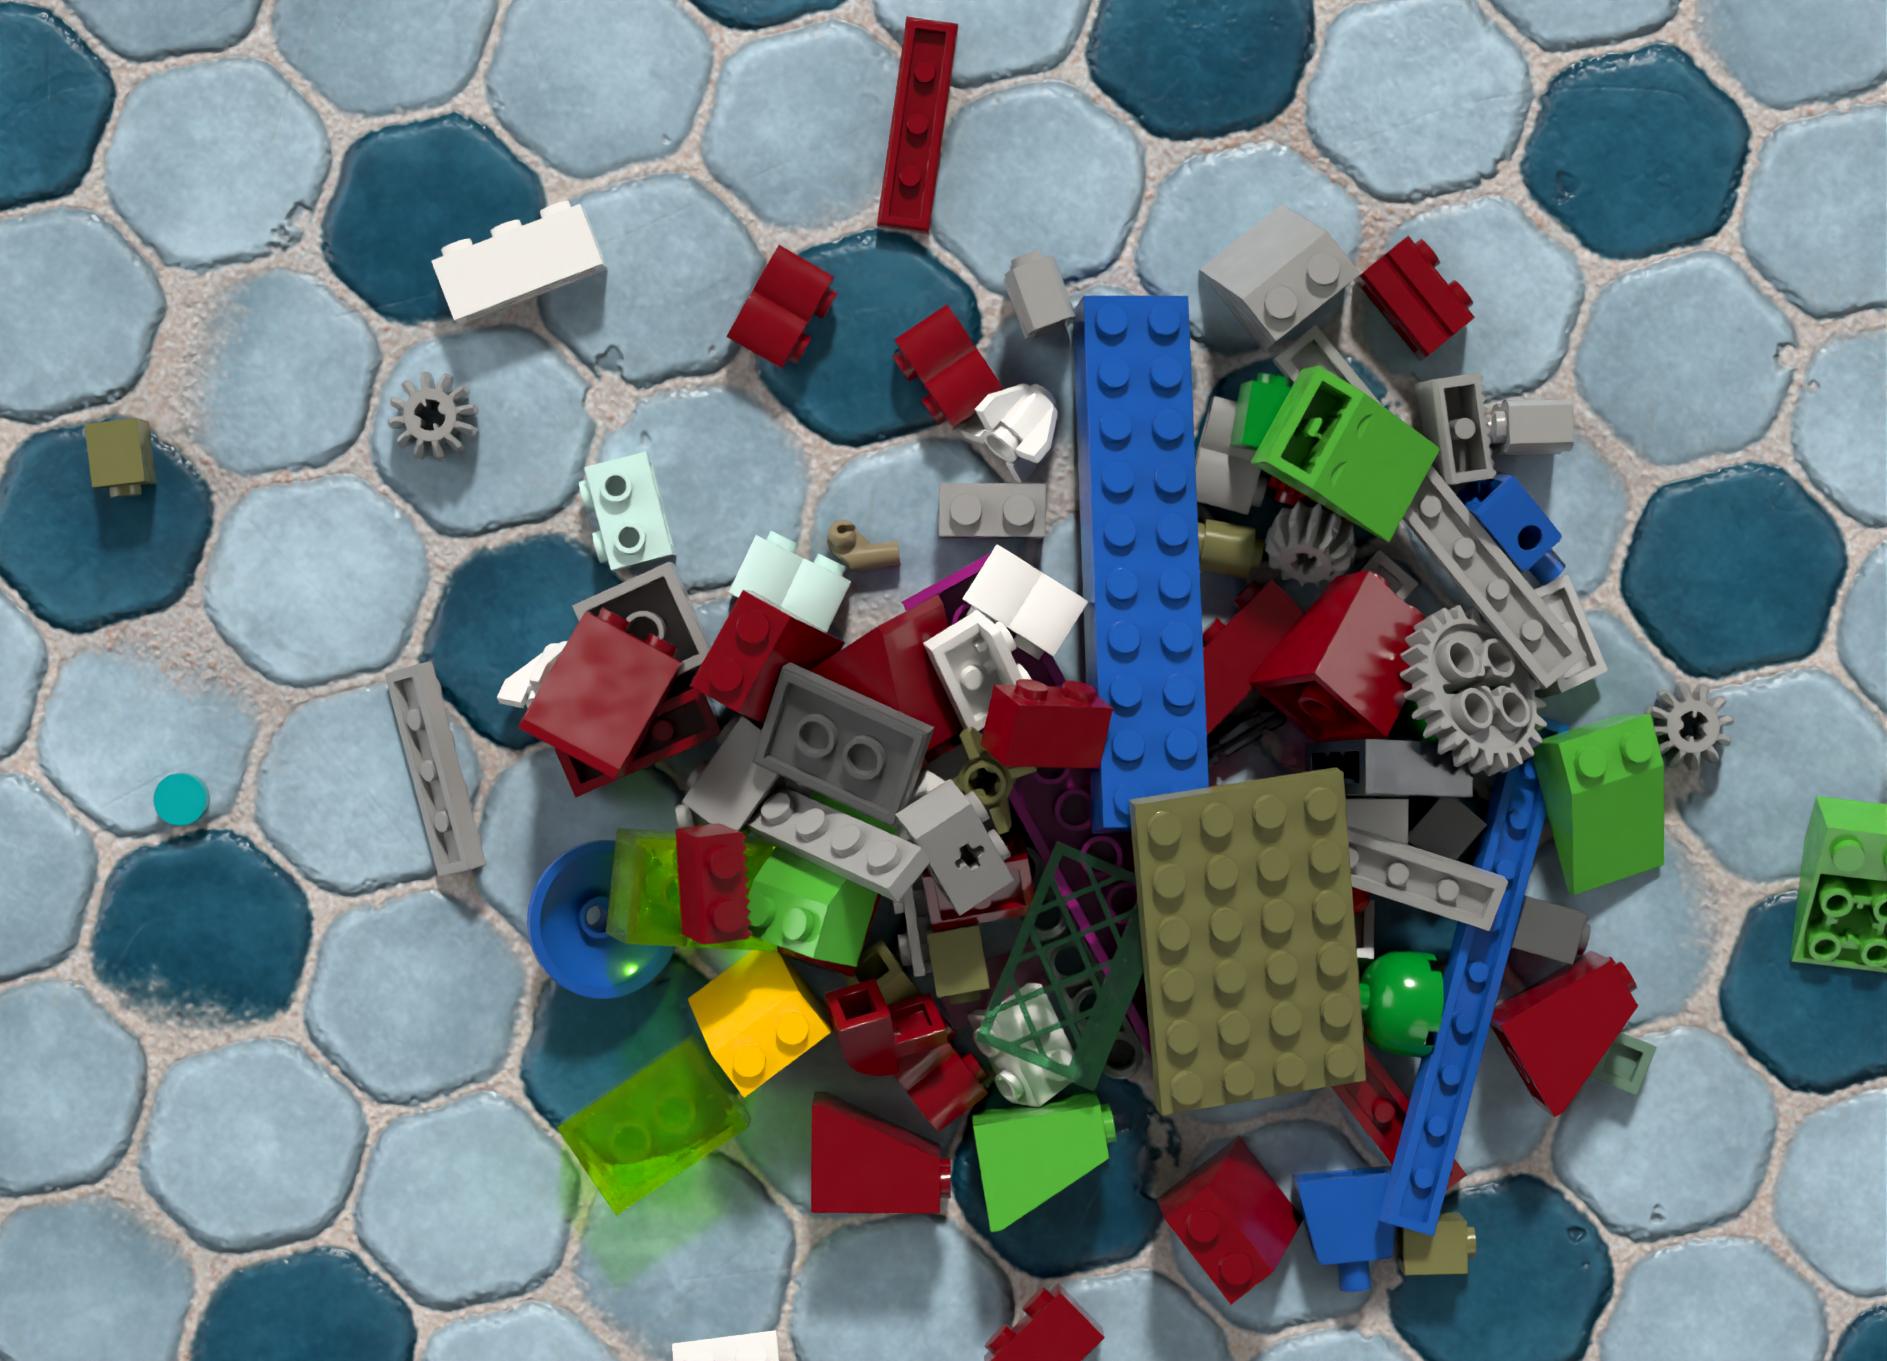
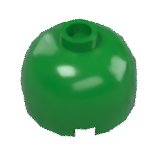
(1401, 1002)

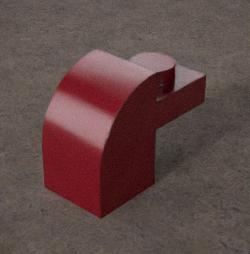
(878, 1033)

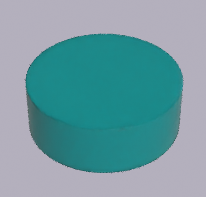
(181, 799)

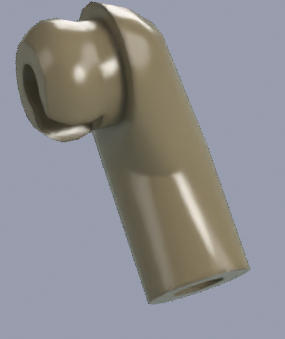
(857, 551)

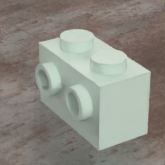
(628, 512)

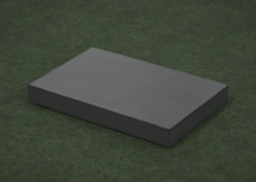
(842, 744)

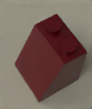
(752, 650)
(1343, 661)
(897, 671)
(603, 693)
(1565, 1026)
(872, 1163)
(1232, 1219)

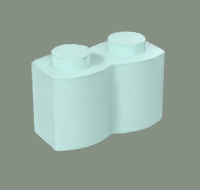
(791, 581)

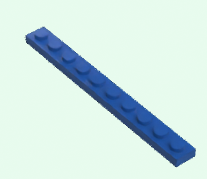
(1470, 995)

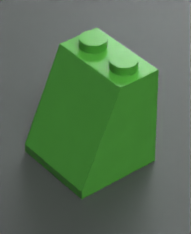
(1038, 1151)

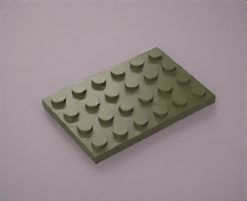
(1248, 940)

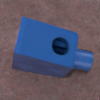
(1507, 510)
(1343, 1222)

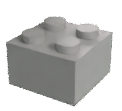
(656, 605)

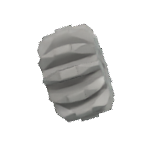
(418, 427)
(1310, 544)
(1705, 728)

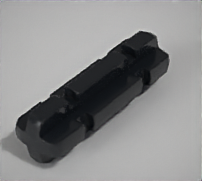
(1243, 730)

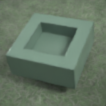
(1625, 1063)

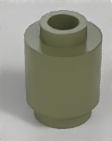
(1228, 548)

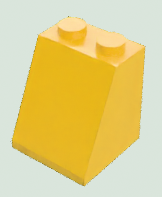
(759, 1017)

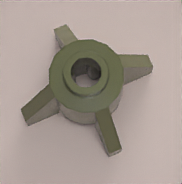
(989, 788)

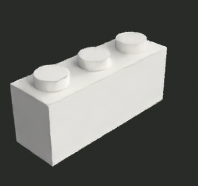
(518, 262)

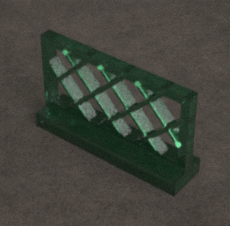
(1113, 995)

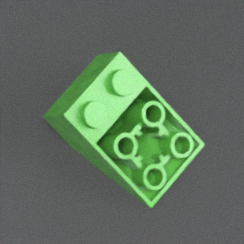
(1346, 452)
(1843, 887)

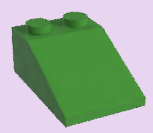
(1604, 799)
(810, 906)

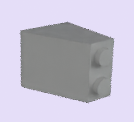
(1278, 274)

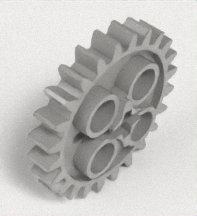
(1479, 725)

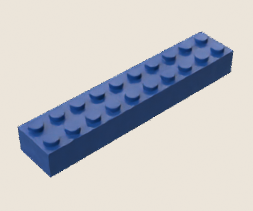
(1140, 548)

